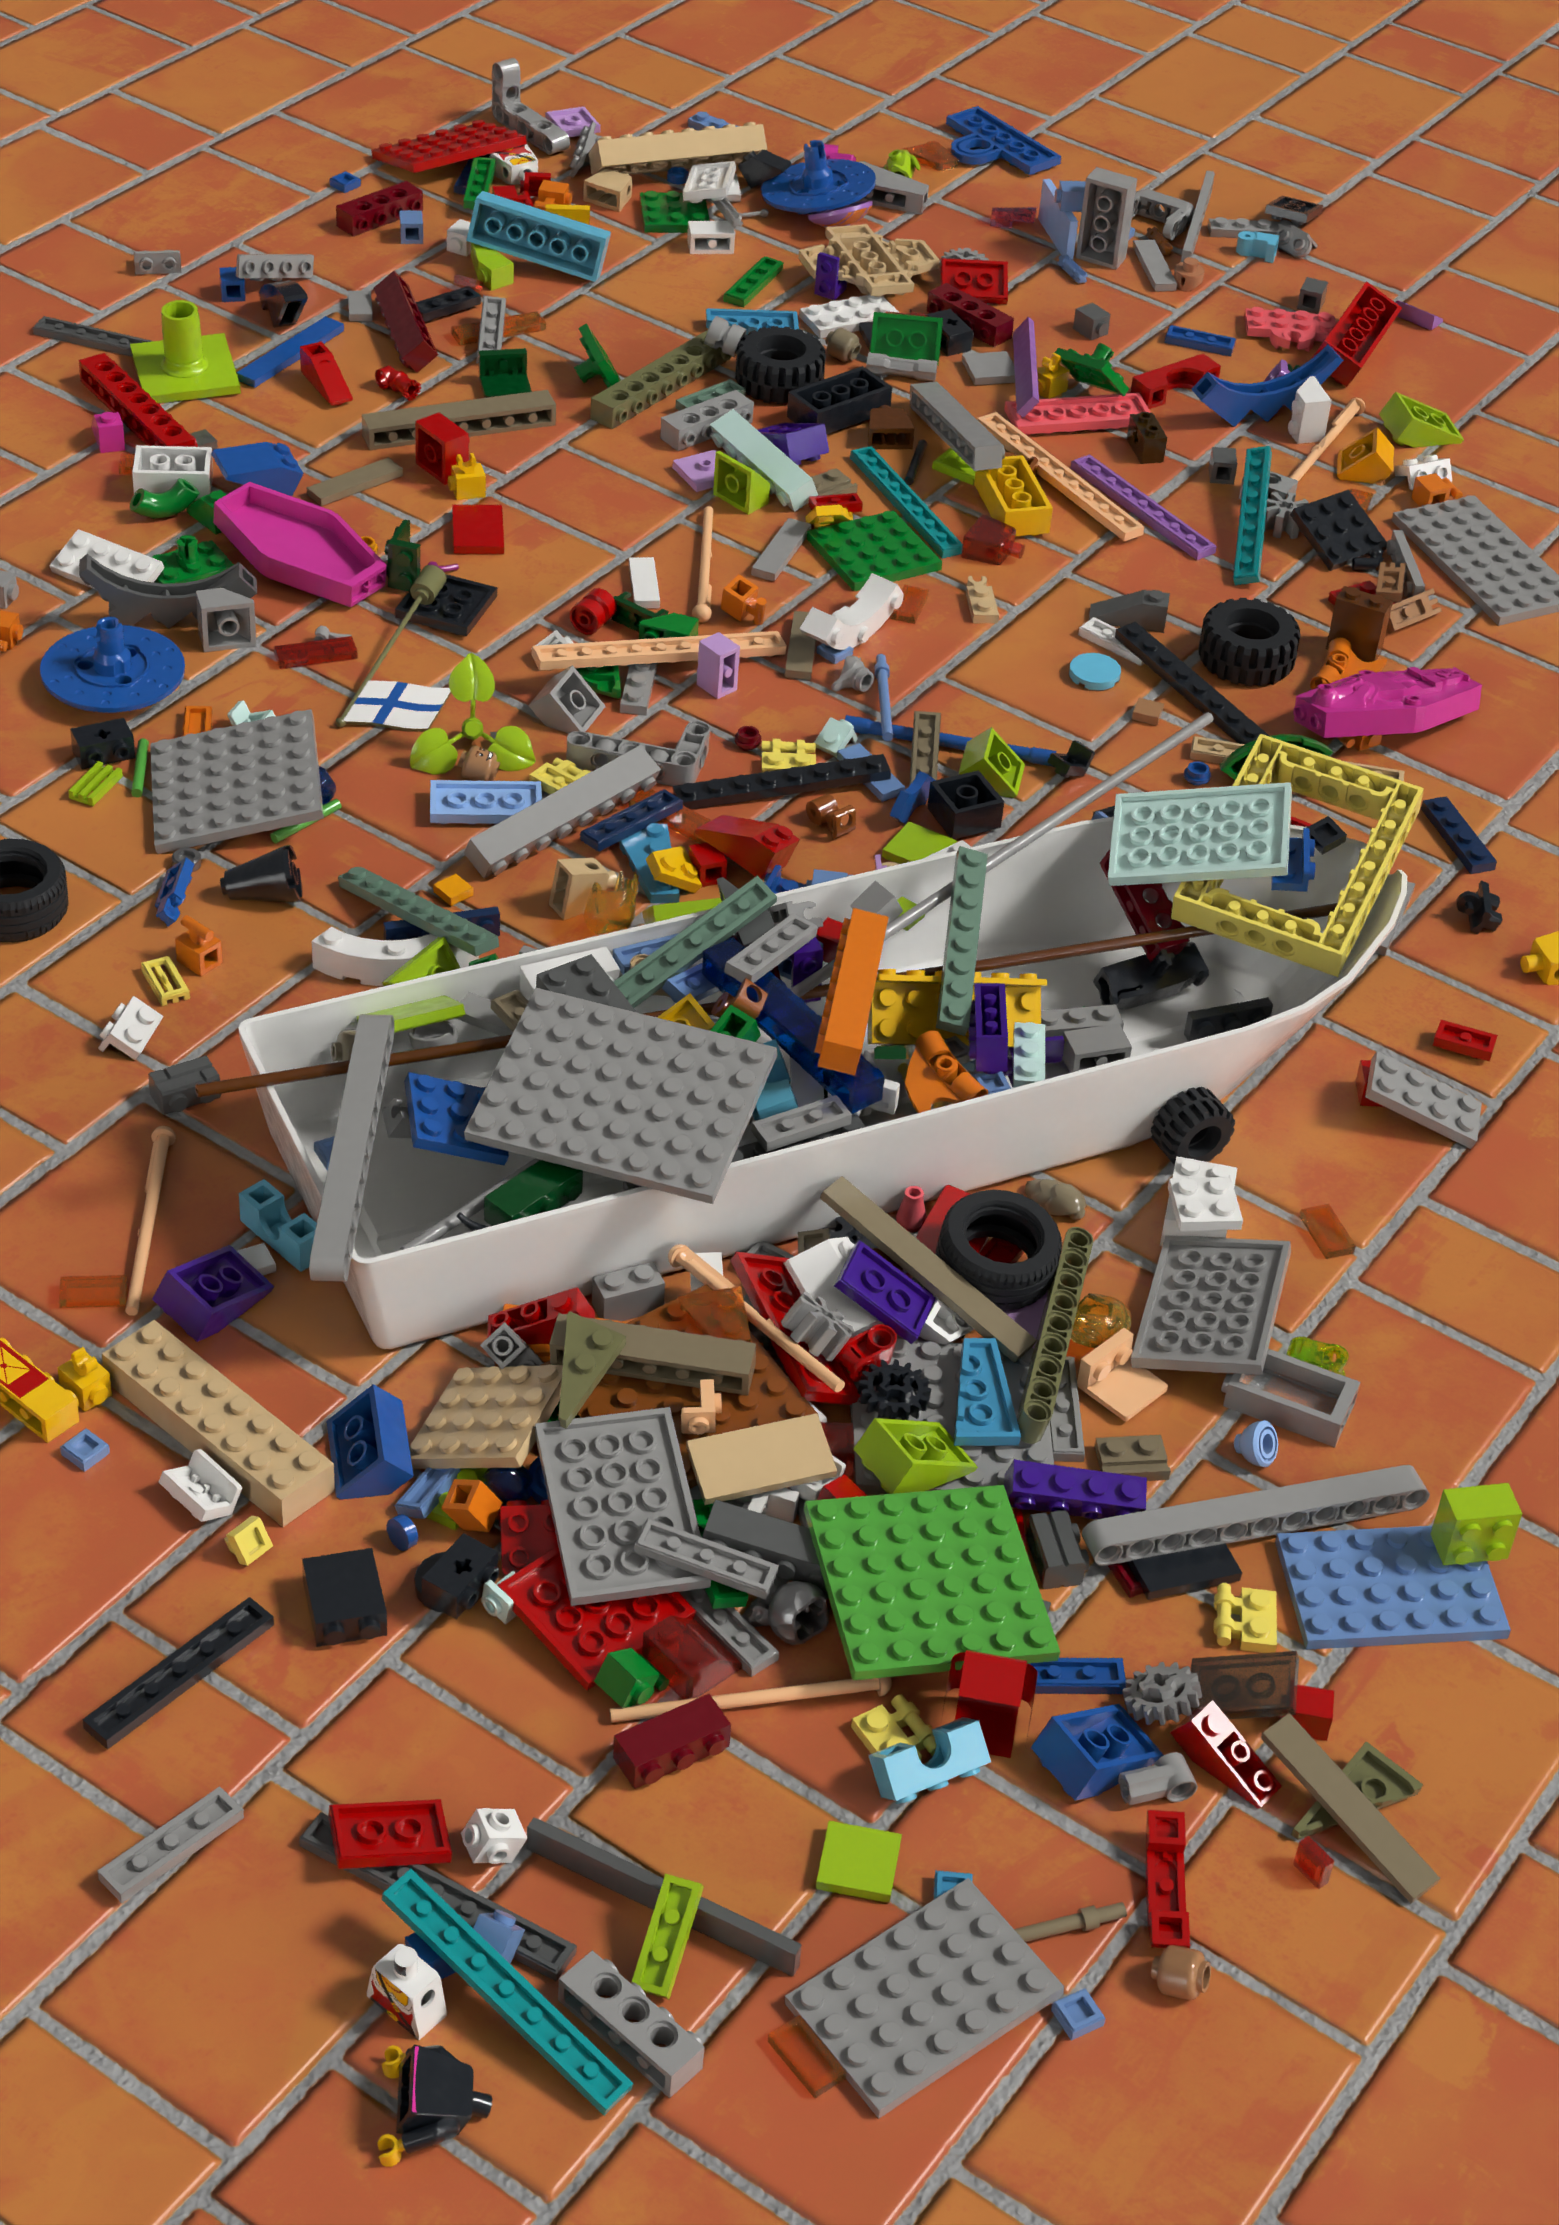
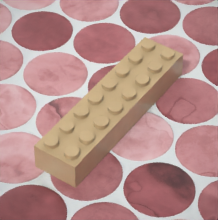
(681, 149)
(214, 1415)

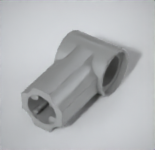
(1166, 1778)

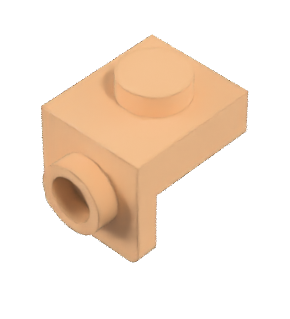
(703, 1418)

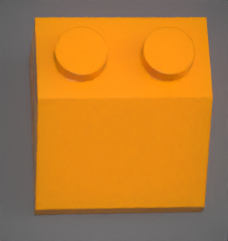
(1366, 458)

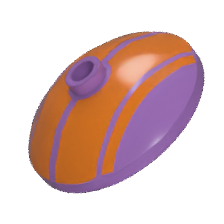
(841, 216)

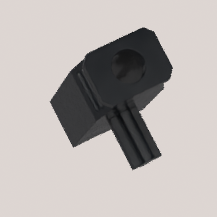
(1156, 980)

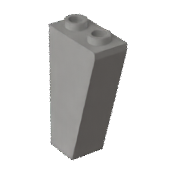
(897, 191)

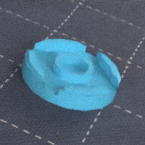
(1095, 671)

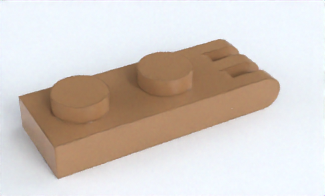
(1391, 581)
(1412, 610)

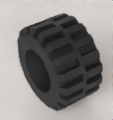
(1193, 1126)

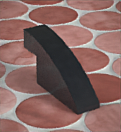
(284, 301)

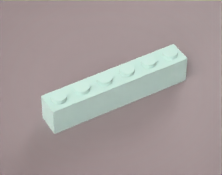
(755, 451)

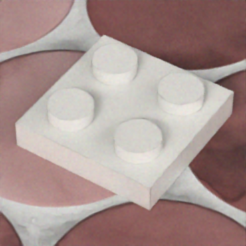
(1205, 1204)

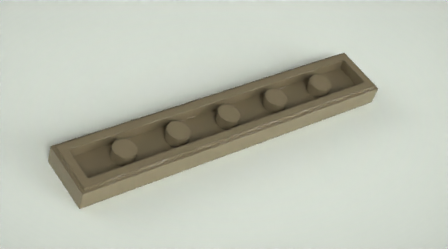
(1350, 1808)

